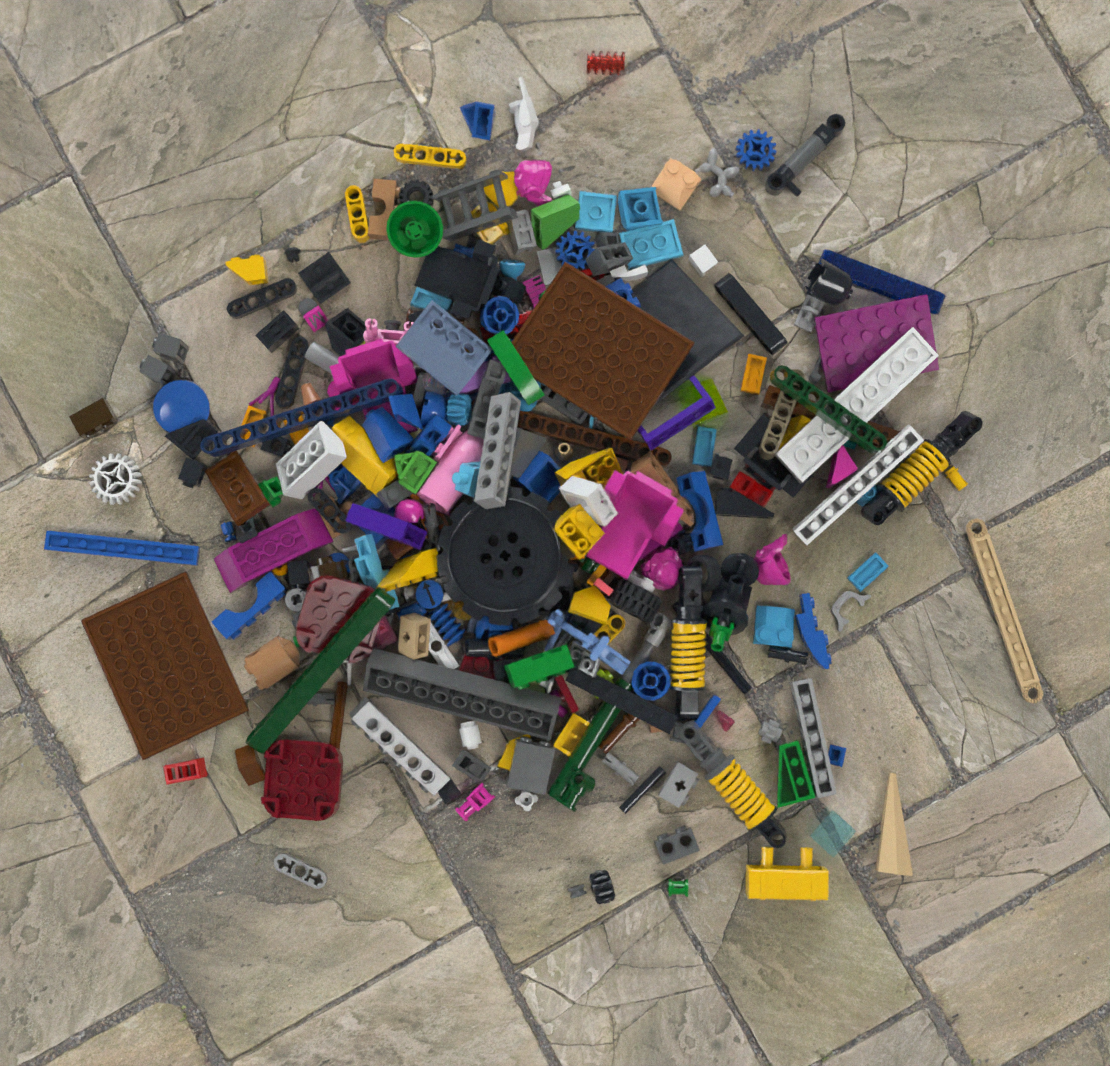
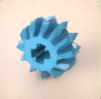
(459, 409)

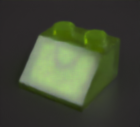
(690, 395)

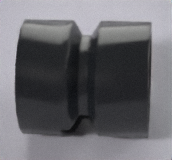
(588, 626)

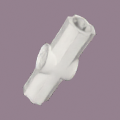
(444, 656)

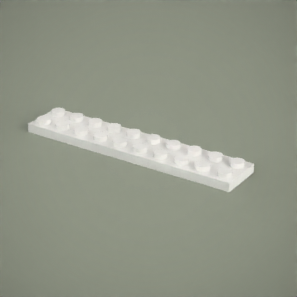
(863, 398)

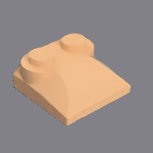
(676, 183)

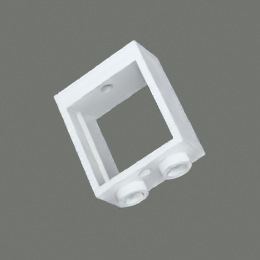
(589, 495)

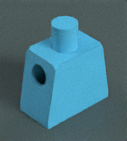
(467, 478)

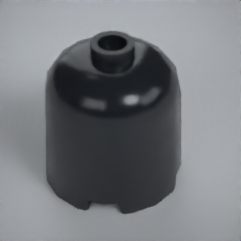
(829, 283)

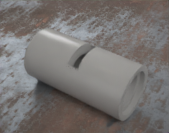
(321, 356)

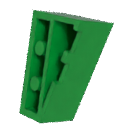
(539, 667)
(792, 777)

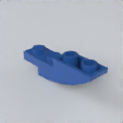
(813, 640)

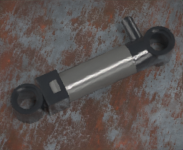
(804, 155)

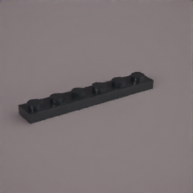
(622, 699)

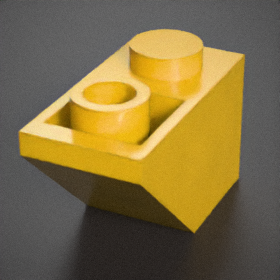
(250, 270)

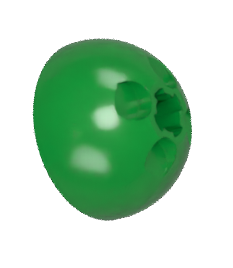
(417, 219)

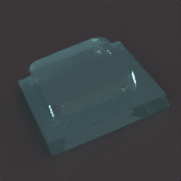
(832, 833)

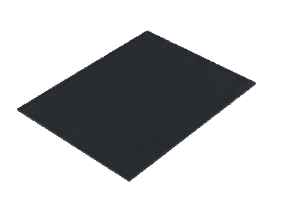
(686, 309)

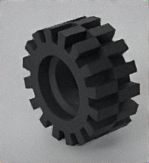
(416, 187)

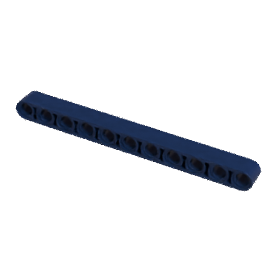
(292, 416)

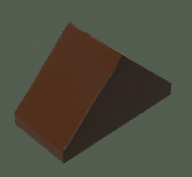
(249, 765)

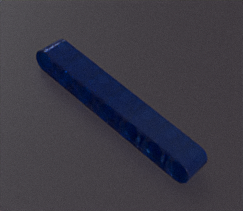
(882, 281)

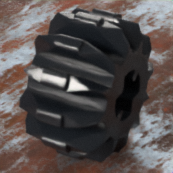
(602, 887)

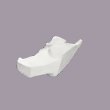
(524, 119)

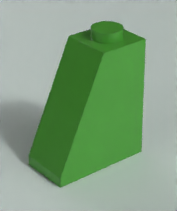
(553, 219)

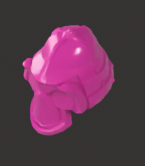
(532, 180)
(772, 565)
(662, 567)

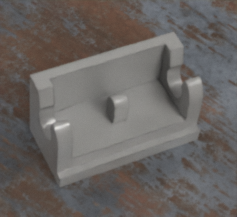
(521, 233)

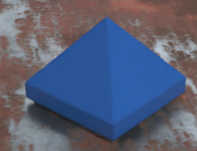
(836, 755)

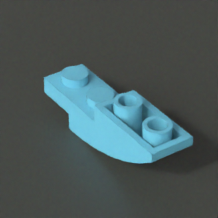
(370, 565)

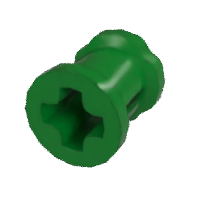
(678, 891)

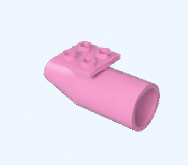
(450, 454)

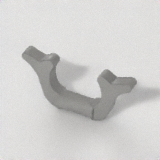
(841, 600)

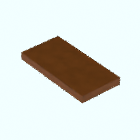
(237, 488)

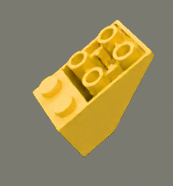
(594, 468)
(411, 569)

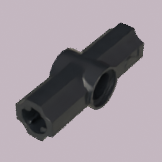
(480, 648)

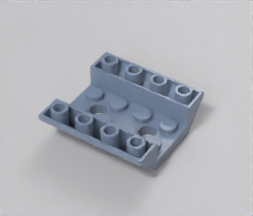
(442, 349)

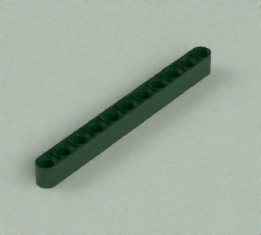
(320, 670)

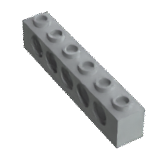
(497, 451)
(813, 738)

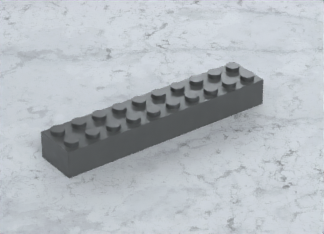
(461, 694)

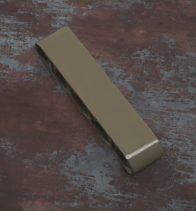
(778, 422)

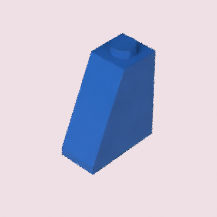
(386, 434)

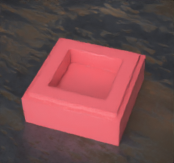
(603, 587)

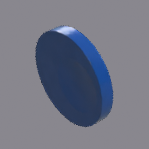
(180, 405)

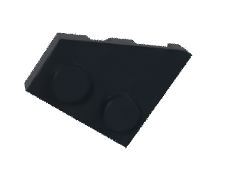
(190, 437)

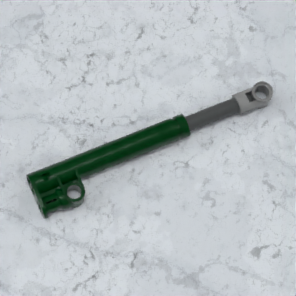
(572, 780)

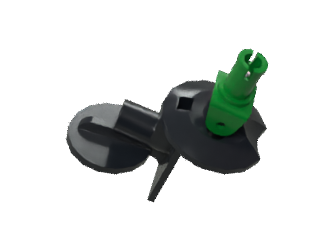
(730, 599)

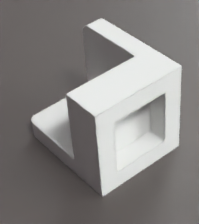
(702, 260)

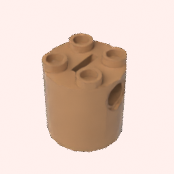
(272, 661)

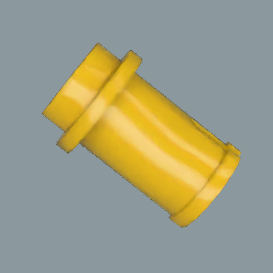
(956, 478)

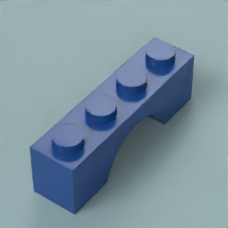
(696, 490)
(269, 590)

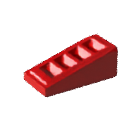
(197, 769)

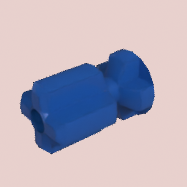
(227, 529)

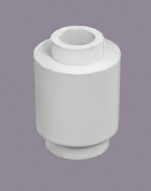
(470, 735)

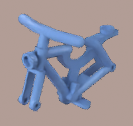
(596, 646)

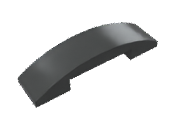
(489, 386)

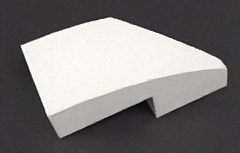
(634, 274)

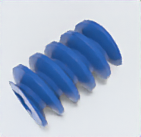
(447, 624)

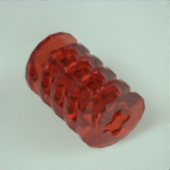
(605, 62)

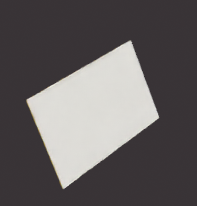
(549, 264)

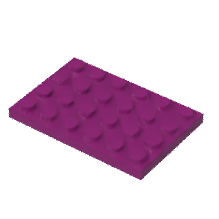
(859, 336)

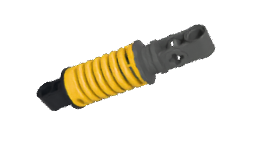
(735, 786)

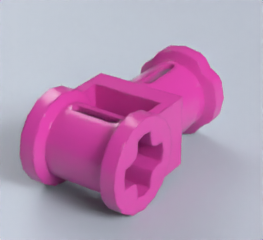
(476, 802)

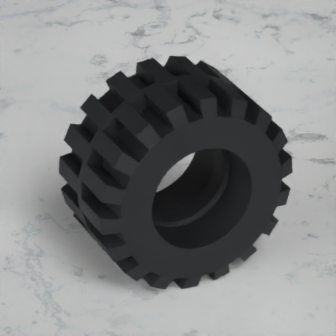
(635, 600)

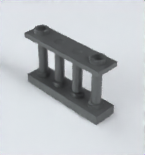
(487, 218)

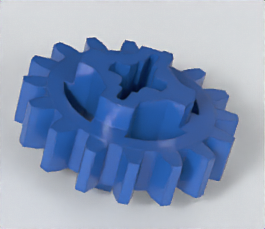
(759, 157)
(569, 254)

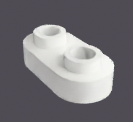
(644, 583)

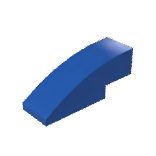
(430, 436)

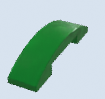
(516, 367)

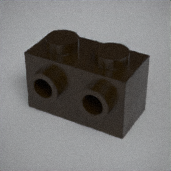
(93, 419)

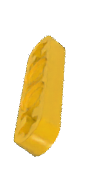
(430, 153)

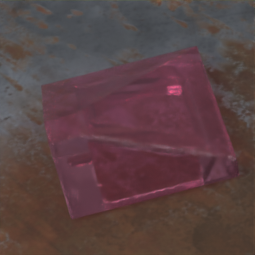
(725, 720)

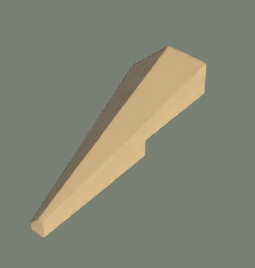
(893, 846)

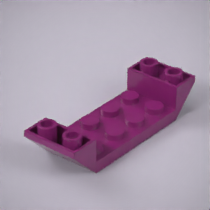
(272, 548)

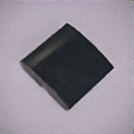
(324, 277)

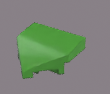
(413, 469)

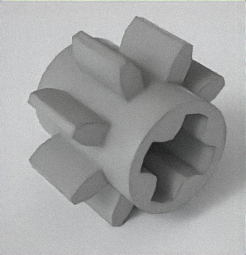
(770, 731)

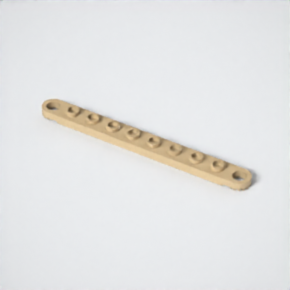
(1004, 611)

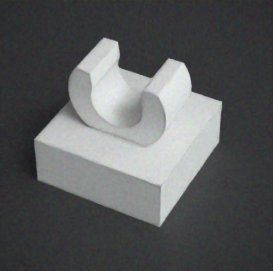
(560, 190)

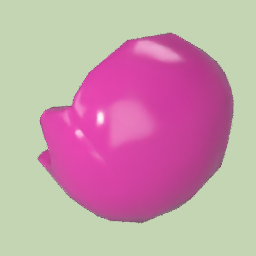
(409, 510)

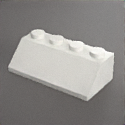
(310, 461)

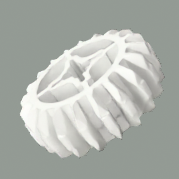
(111, 484)

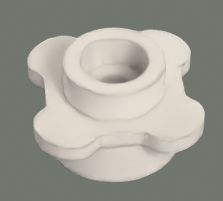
(526, 804)

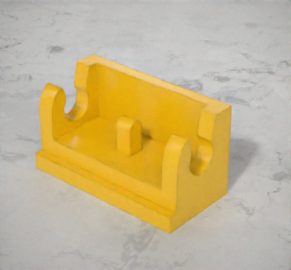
(571, 734)

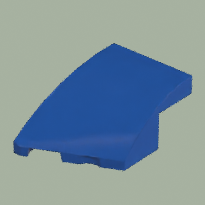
(343, 483)

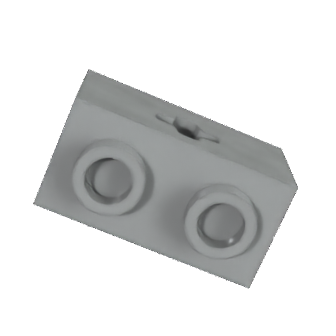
(669, 788)

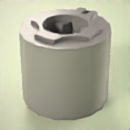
(294, 599)

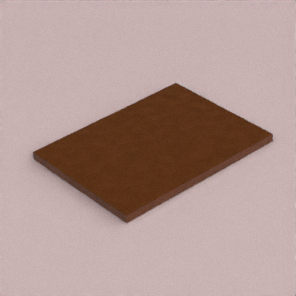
(600, 350)
(164, 665)

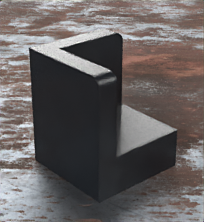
(720, 467)

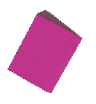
(841, 467)

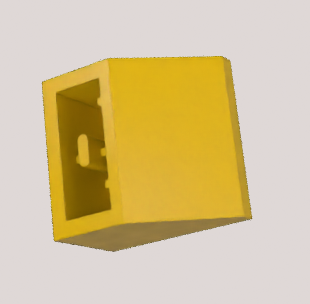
(578, 530)

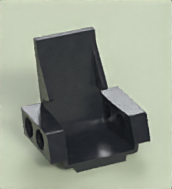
(460, 277)
(769, 472)

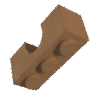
(386, 193)

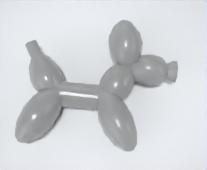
(723, 175)

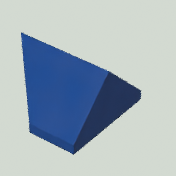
(479, 119)
(405, 410)

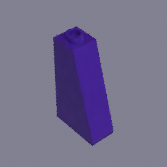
(386, 526)

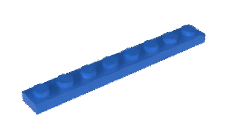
(122, 548)

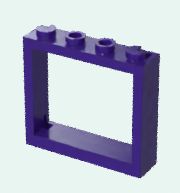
(680, 420)

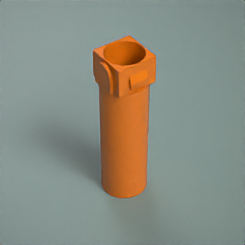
(520, 637)

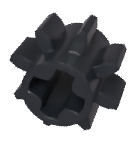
(681, 542)

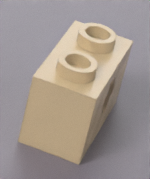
(414, 635)

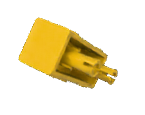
(362, 457)
(786, 881)

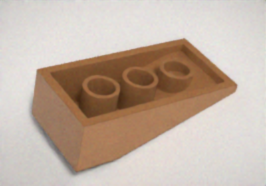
(651, 468)

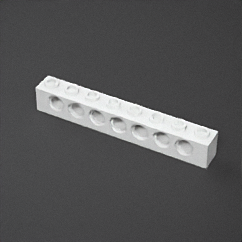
(857, 484)

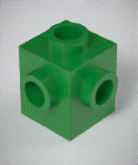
(272, 491)

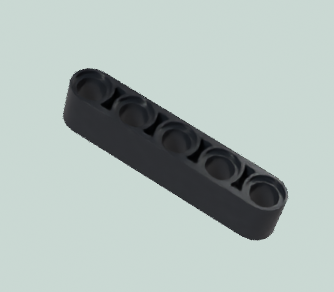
(750, 314)

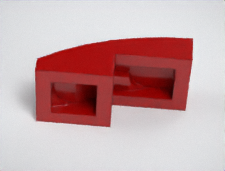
(751, 489)

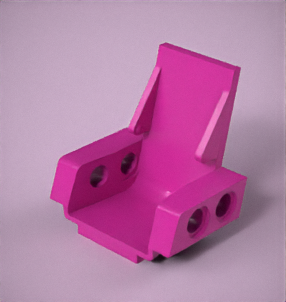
(372, 364)
(643, 514)

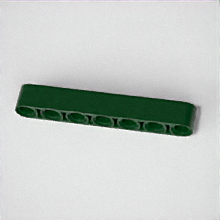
(818, 409)

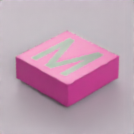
(316, 318)

